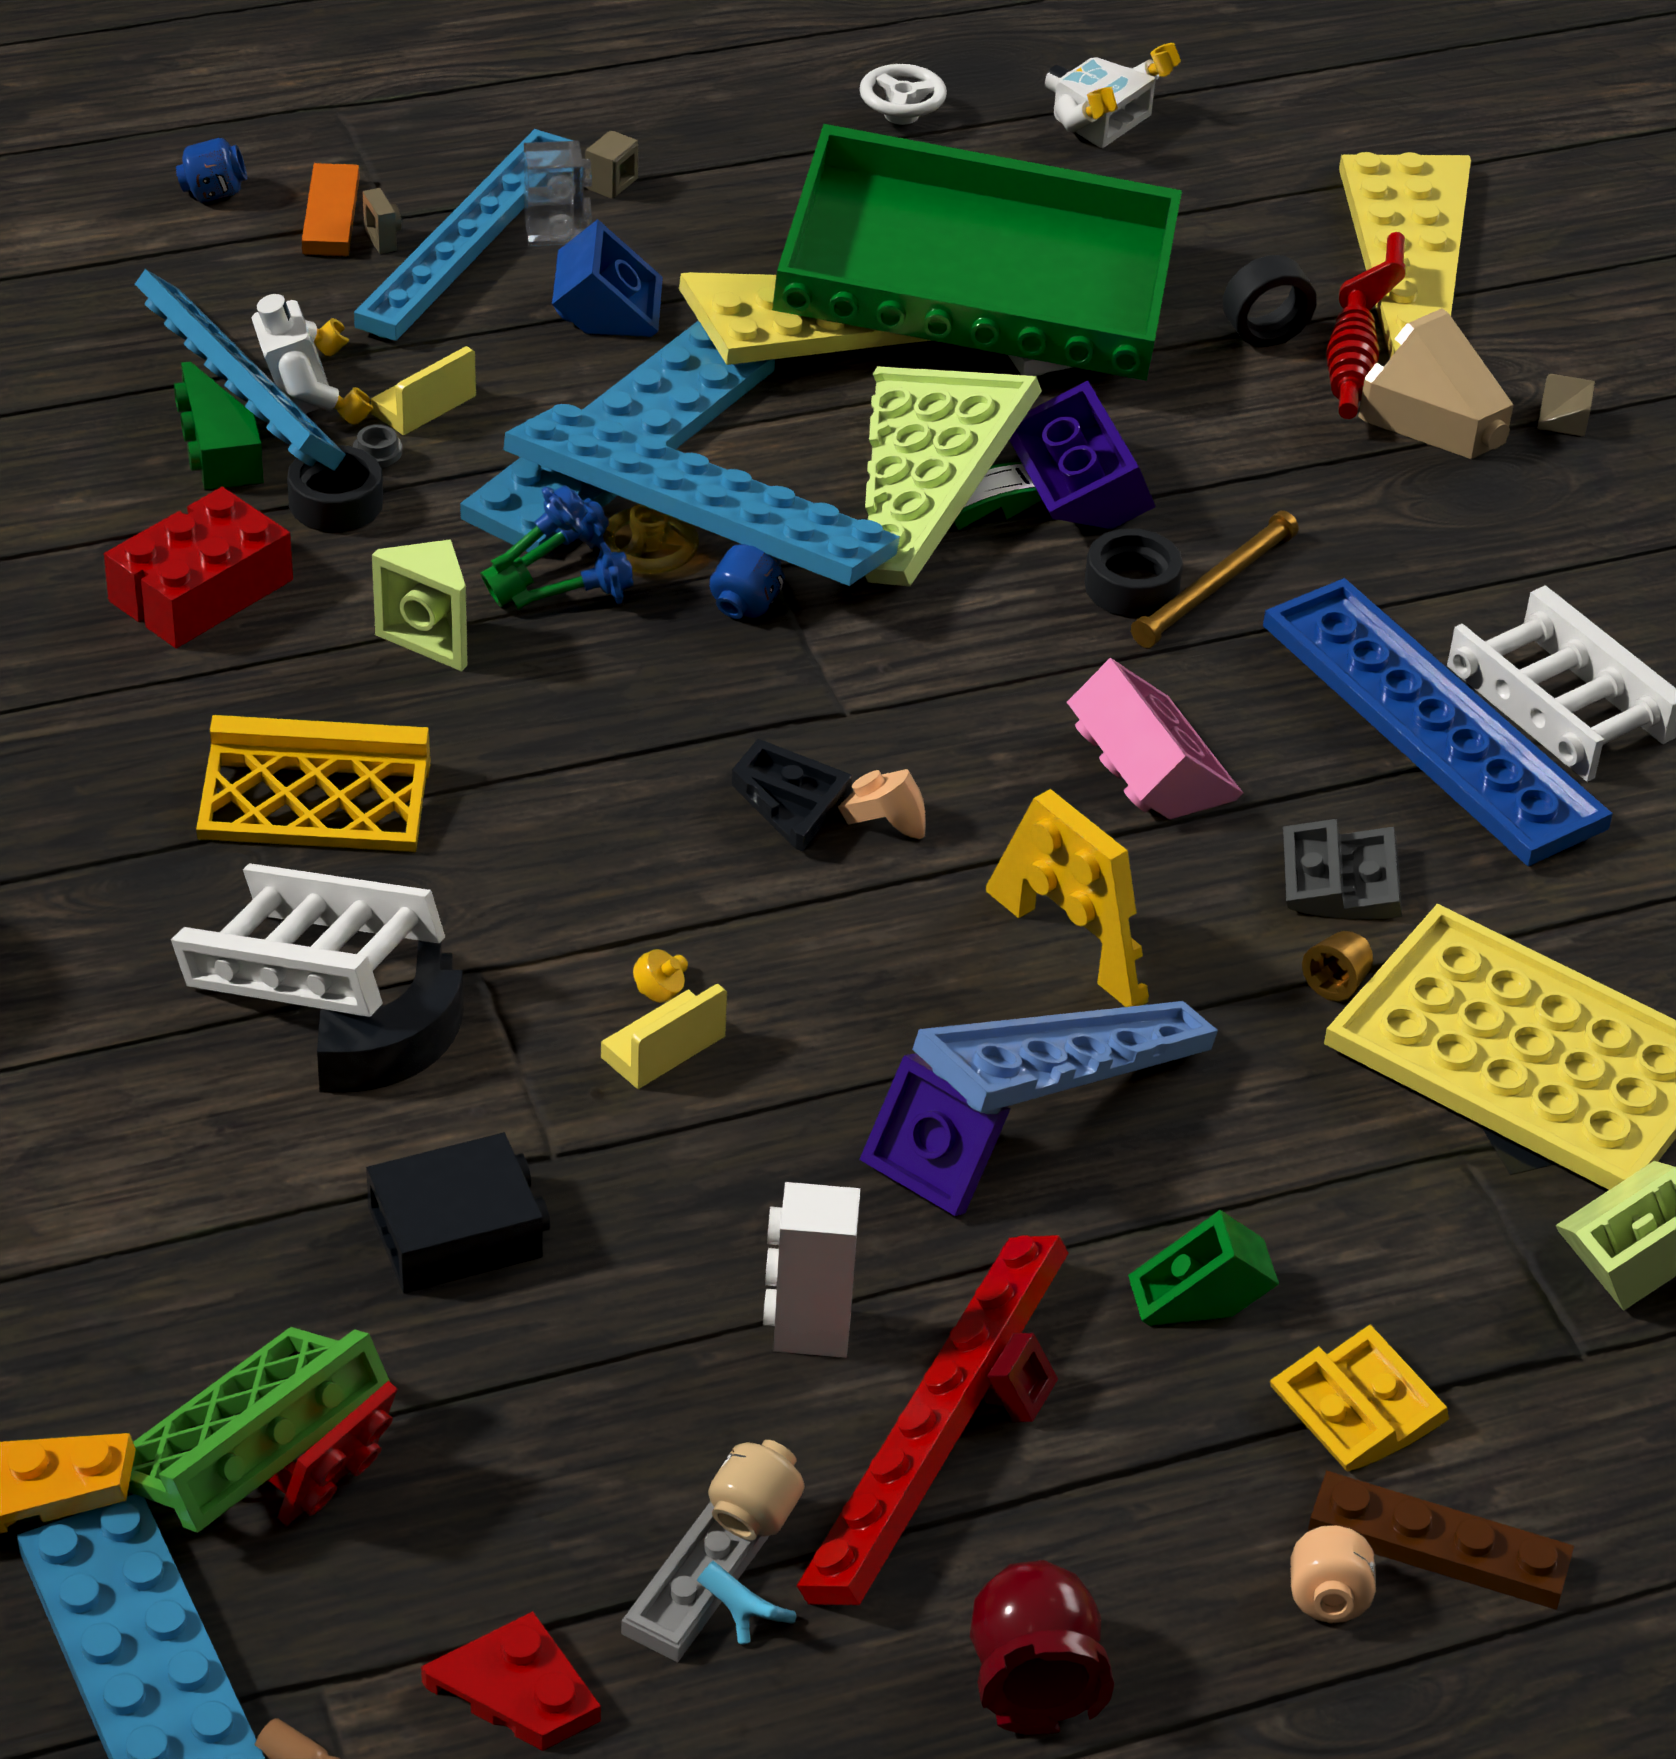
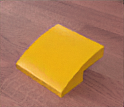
(1360, 1399)

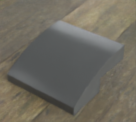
(1342, 873)

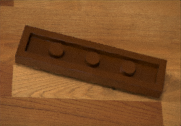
(1446, 1540)

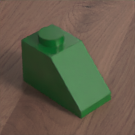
(1204, 1274)

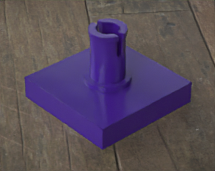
(932, 1137)

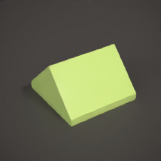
(422, 600)

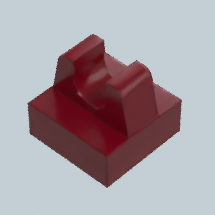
(1021, 1378)

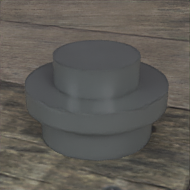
(380, 443)

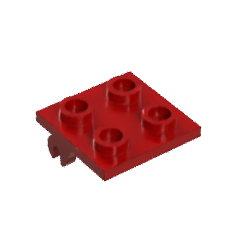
(345, 1448)

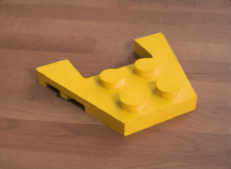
(1084, 874)

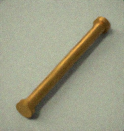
(1148, 630)

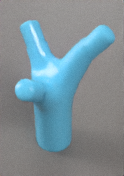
(741, 1601)

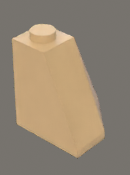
(1438, 390)

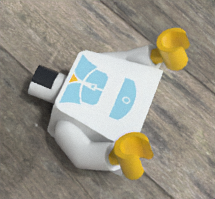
(1107, 98)
(294, 362)

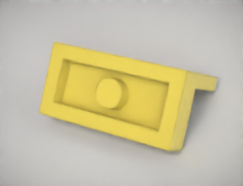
(428, 392)
(667, 1036)

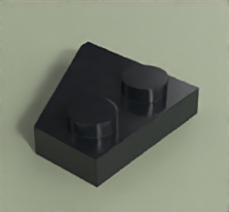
(790, 790)

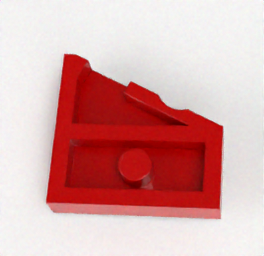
(518, 1682)

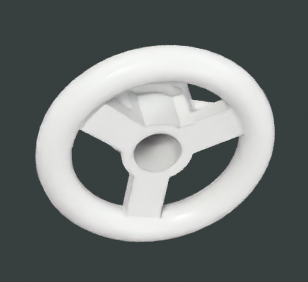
(903, 97)

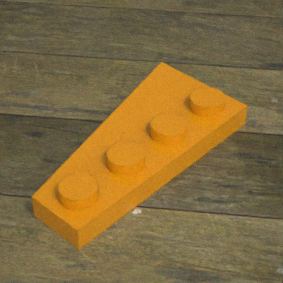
(63, 1476)

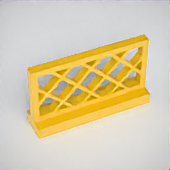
(318, 751)

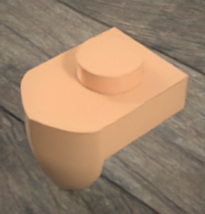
(888, 796)

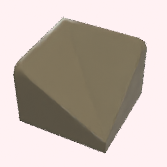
(613, 163)
(1566, 405)

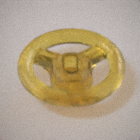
(650, 533)

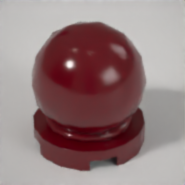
(1039, 1648)

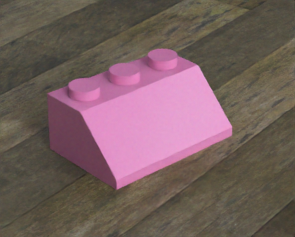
(1149, 744)

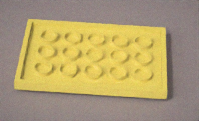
(1519, 1047)

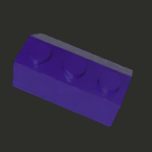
(1081, 461)

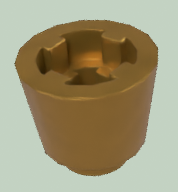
(1337, 965)

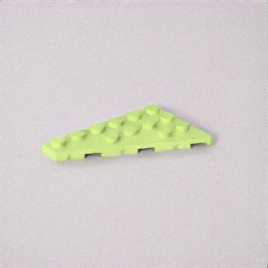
(930, 451)

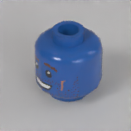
(211, 170)
(746, 581)

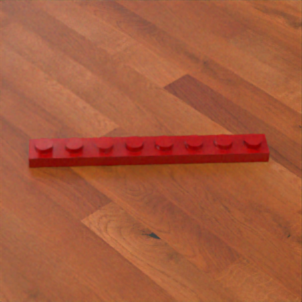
(931, 1423)

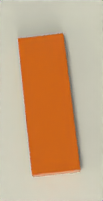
(330, 209)

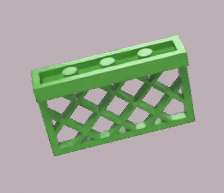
(271, 1431)

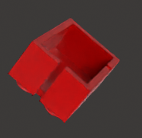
(198, 567)

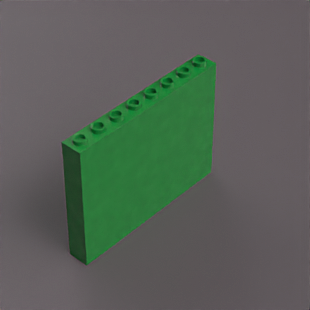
(979, 251)

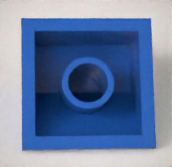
(606, 285)

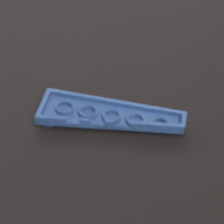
(1042, 1055)

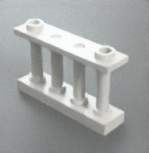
(1589, 653)
(304, 974)

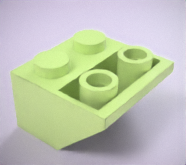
(1629, 1234)

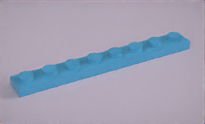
(449, 248)
(241, 374)

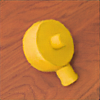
(660, 975)

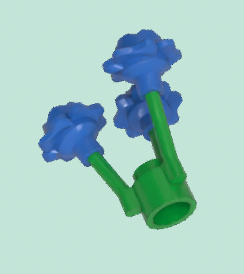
(572, 521)

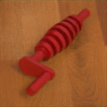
(1354, 341)

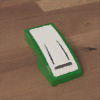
(1002, 488)

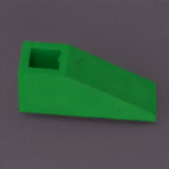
(219, 432)

